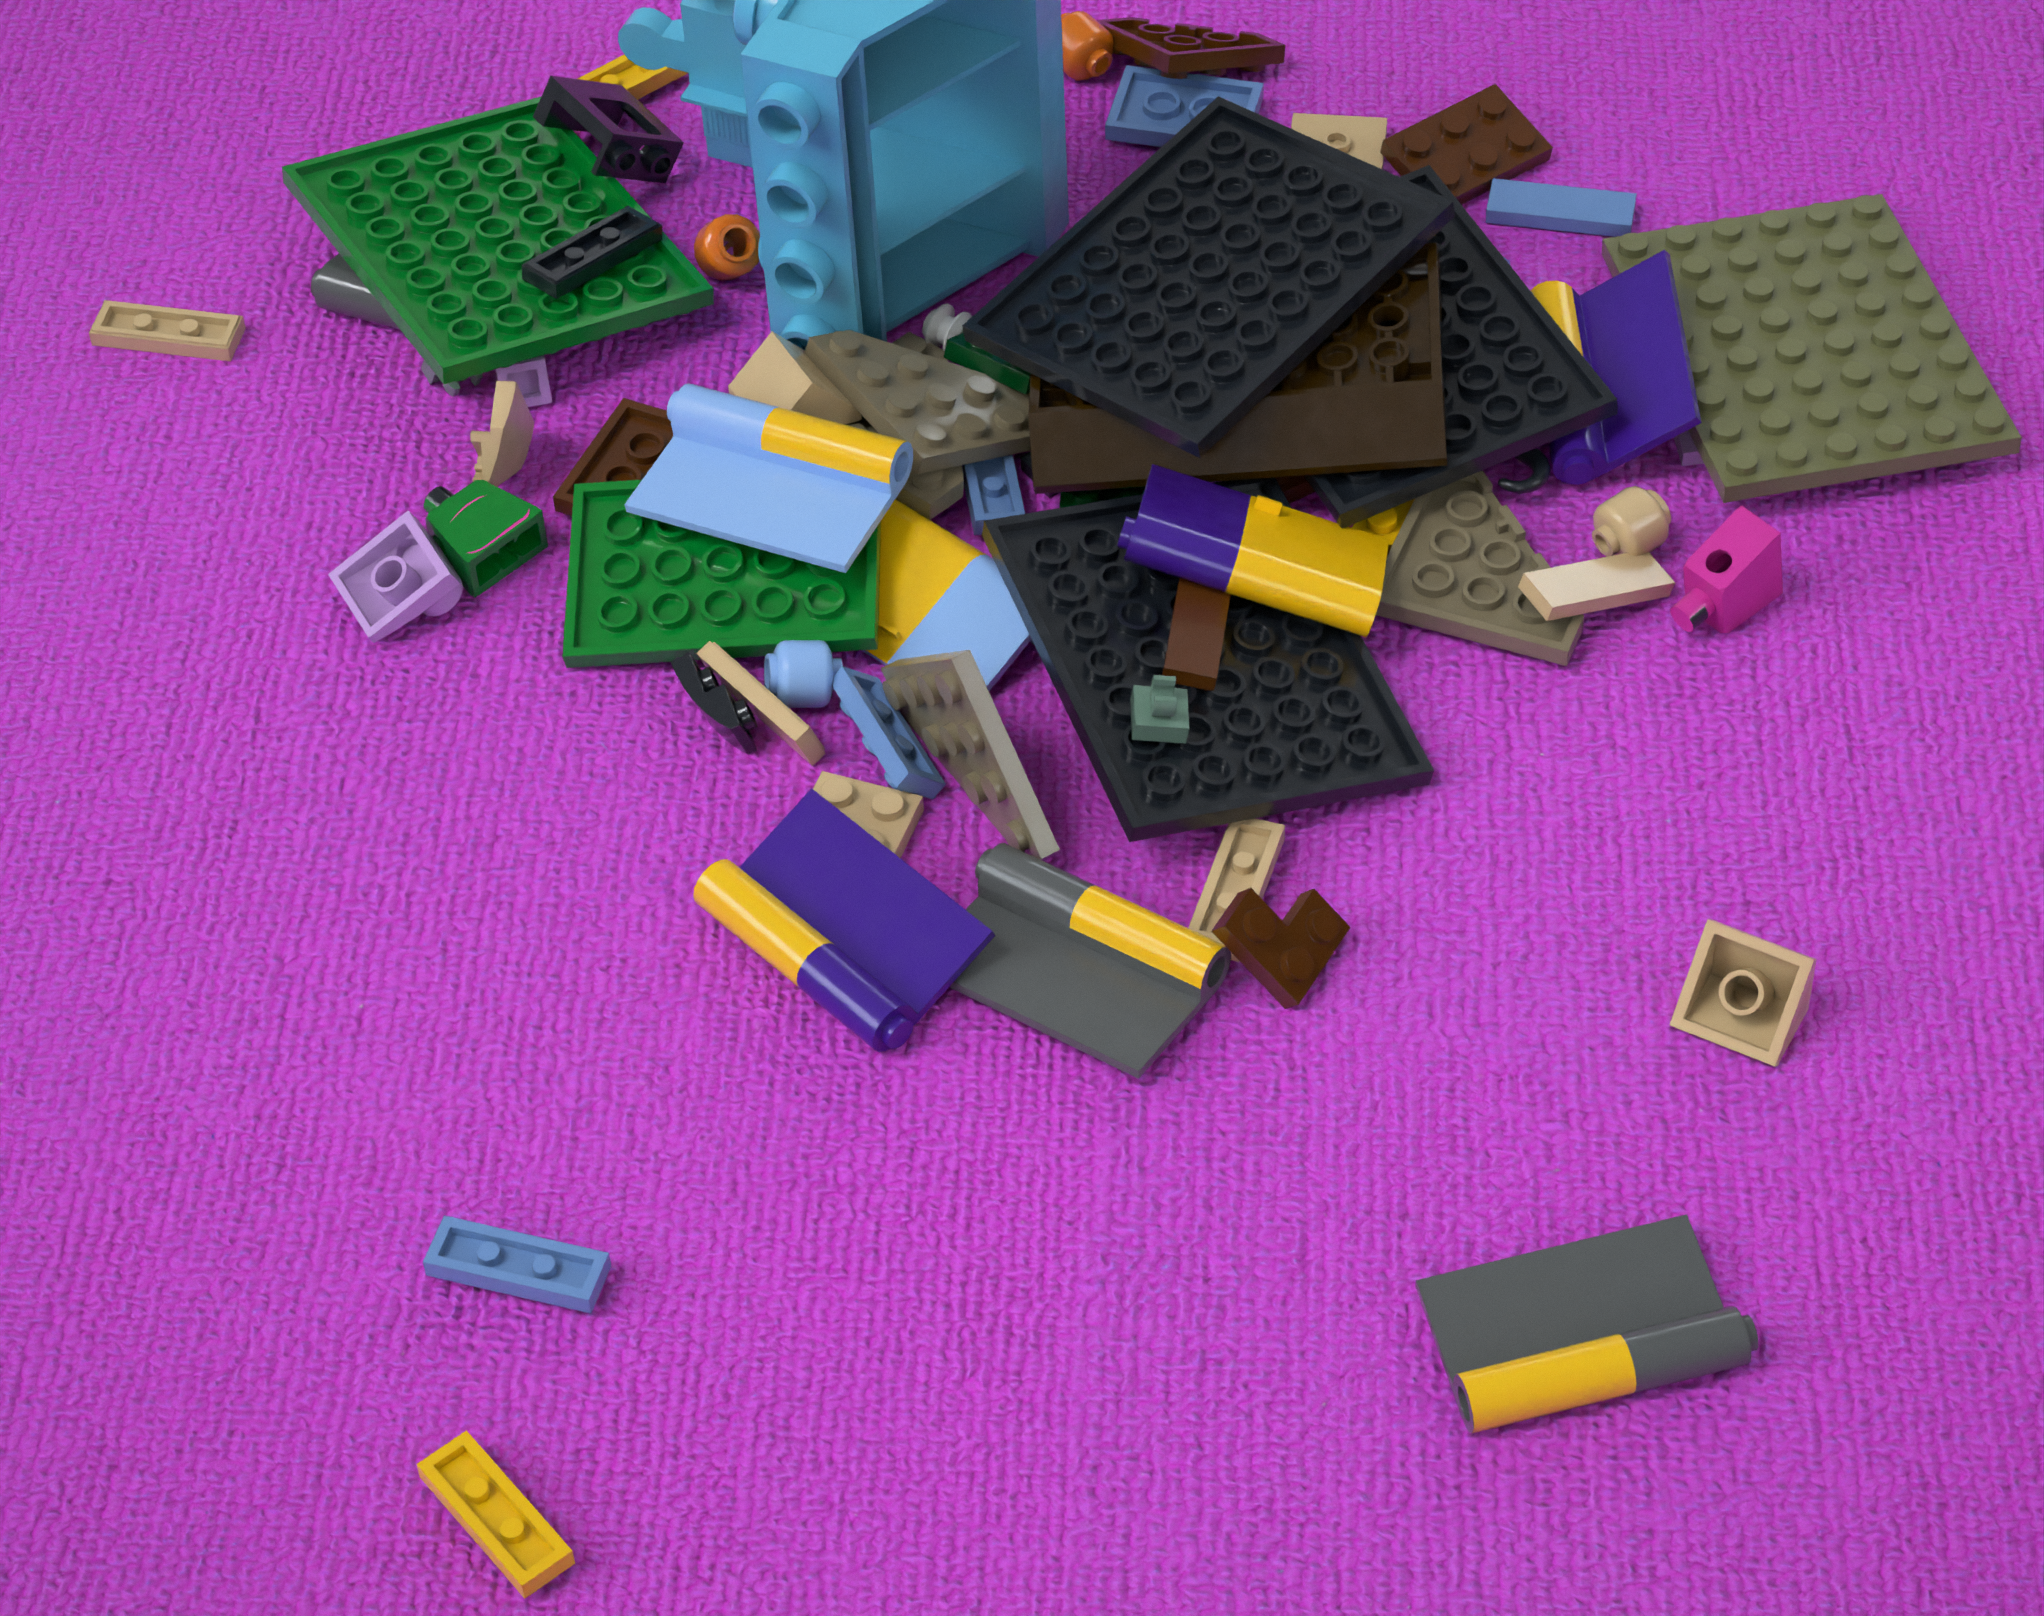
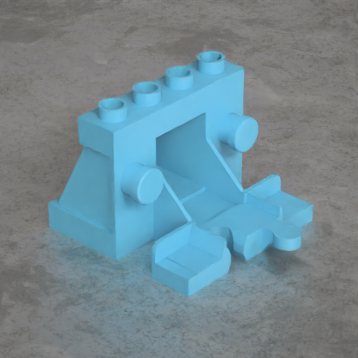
(881, 140)

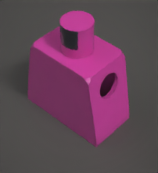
(1731, 574)

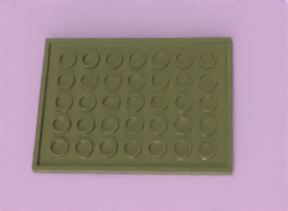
(1820, 350)

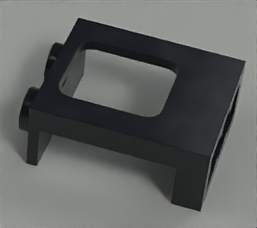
(598, 110)

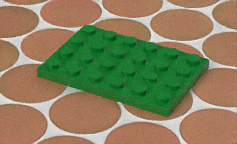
(666, 591)

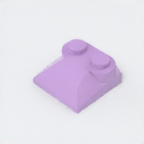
(397, 578)

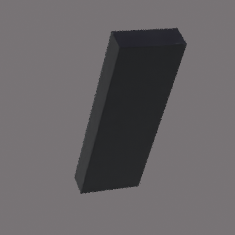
(591, 252)

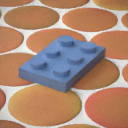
(1156, 108)

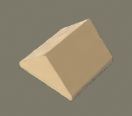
(788, 379)
(1744, 993)

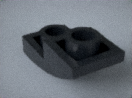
(725, 714)

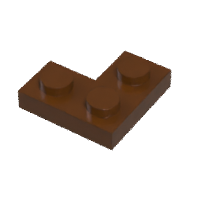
(1284, 952)

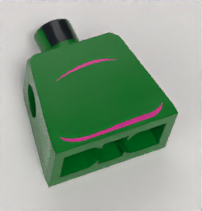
(484, 532)

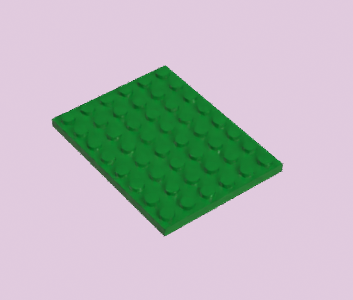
(454, 213)

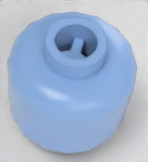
(801, 673)

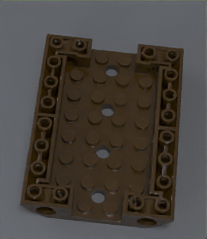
(1352, 405)

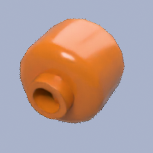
(1085, 46)
(732, 234)

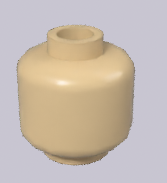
(1631, 522)

